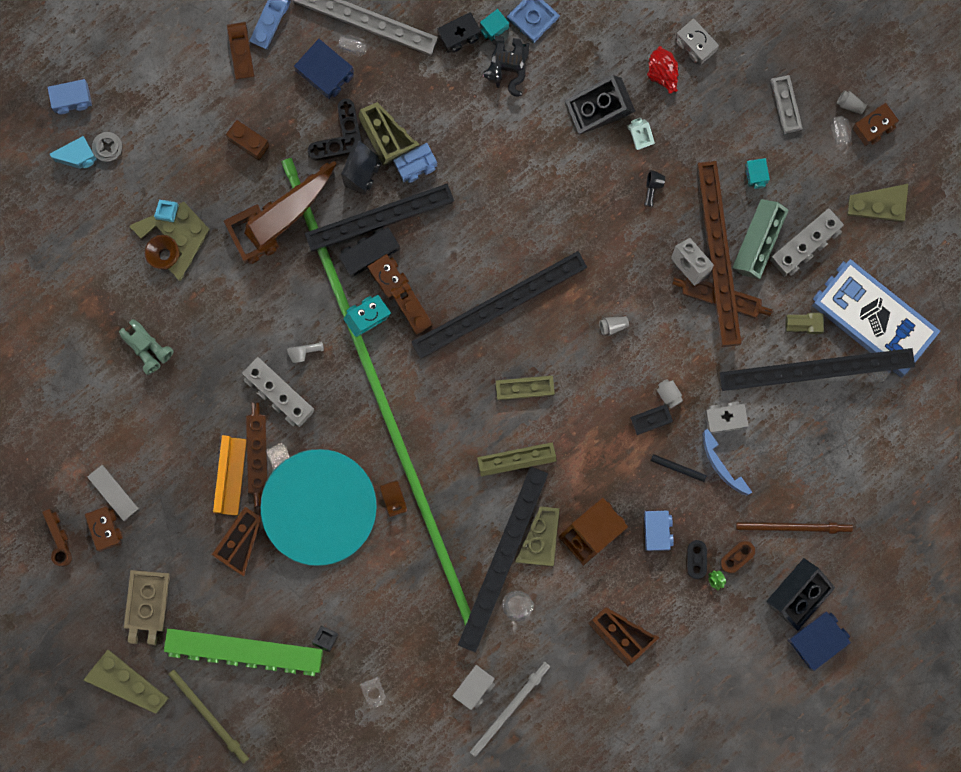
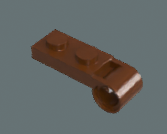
(240, 50)
(60, 537)

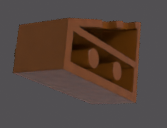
(238, 541)
(621, 635)

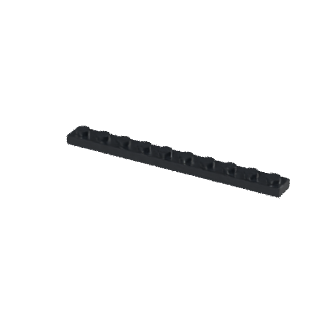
(499, 305)
(817, 369)
(502, 559)

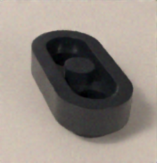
(697, 559)

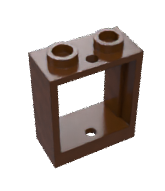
(240, 219)

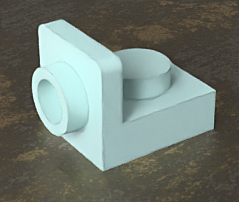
(641, 133)

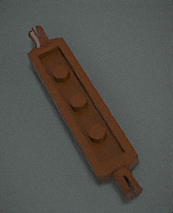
(704, 292)
(256, 453)

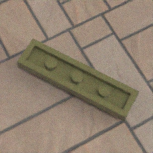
(516, 459)

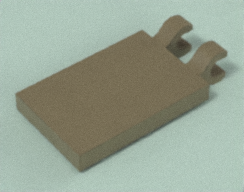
(146, 604)

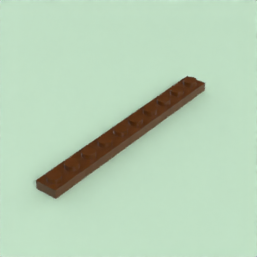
(719, 254)

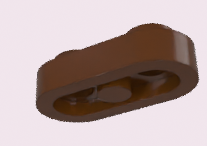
(737, 557)

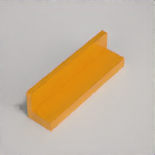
(229, 475)

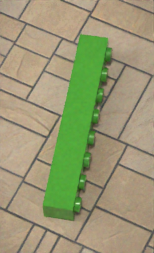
(244, 651)

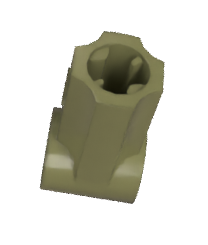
(811, 323)

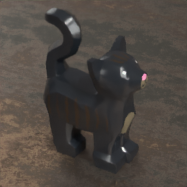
(508, 60)

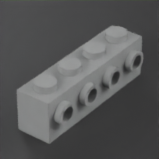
(806, 242)
(278, 392)

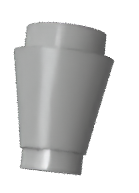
(850, 102)
(611, 325)

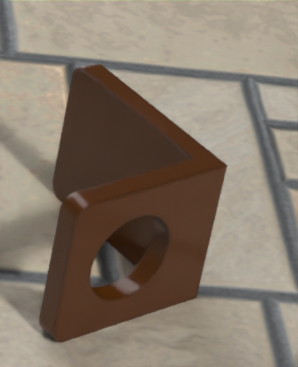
(393, 498)

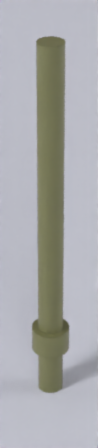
(233, 745)

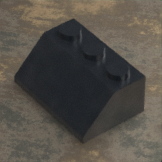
(800, 594)

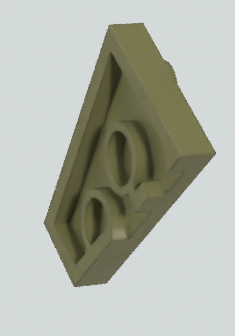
(880, 204)
(541, 540)

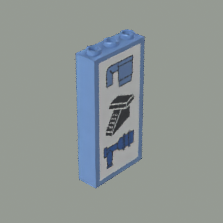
(873, 313)

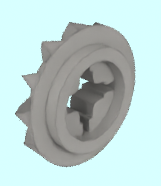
(98, 146)

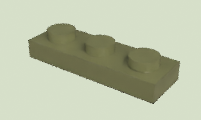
(525, 387)

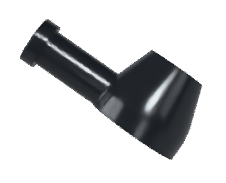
(654, 181)

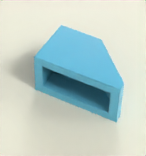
(75, 154)

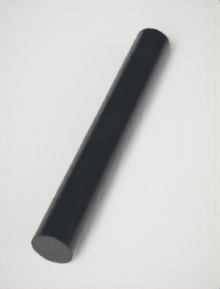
(679, 468)

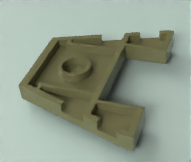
(186, 230)

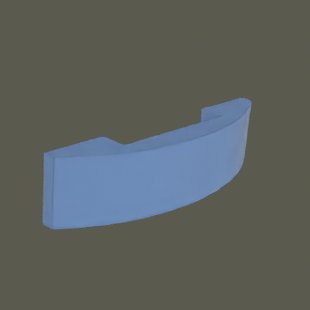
(738, 484)

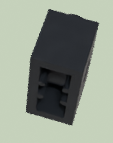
(465, 25)

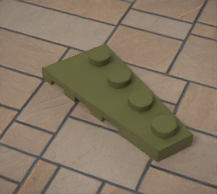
(123, 681)

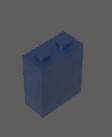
(324, 69)
(819, 640)

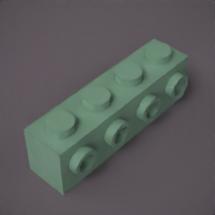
(760, 238)

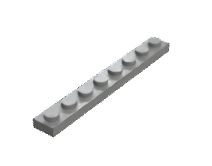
(373, 23)

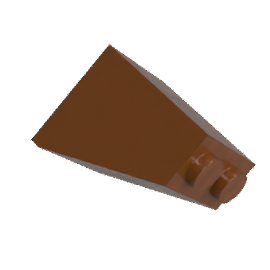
(593, 531)

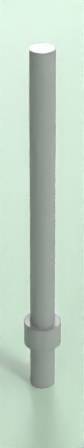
(534, 680)

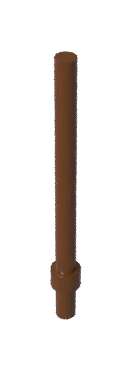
(831, 528)

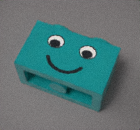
(366, 315)

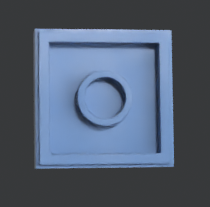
(533, 18)

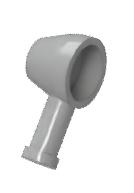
(298, 353)

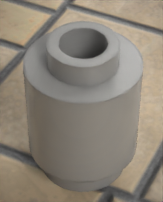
(669, 393)

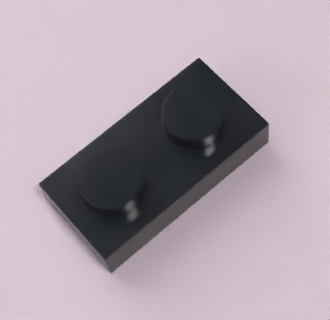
(651, 419)

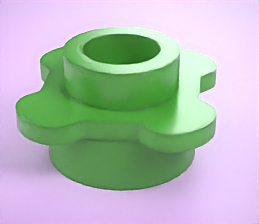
(717, 579)

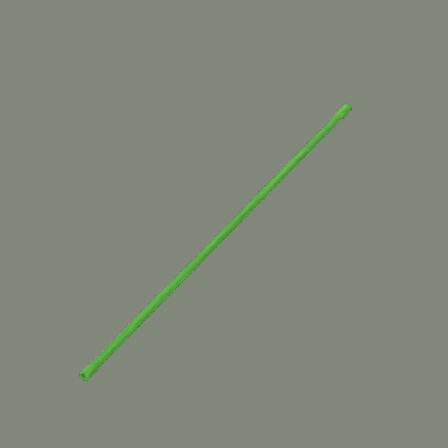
(292, 175)

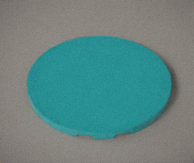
(318, 507)

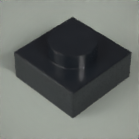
(325, 639)

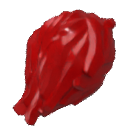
(663, 69)

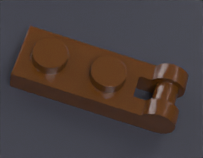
(411, 307)

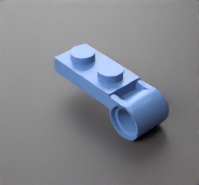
(269, 22)

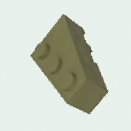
(385, 134)

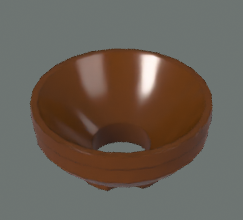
(156, 246)

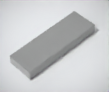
(786, 104)
(113, 493)

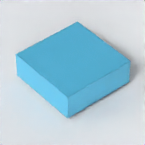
(166, 210)

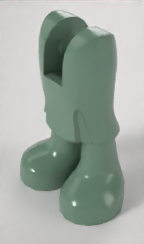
(141, 343)

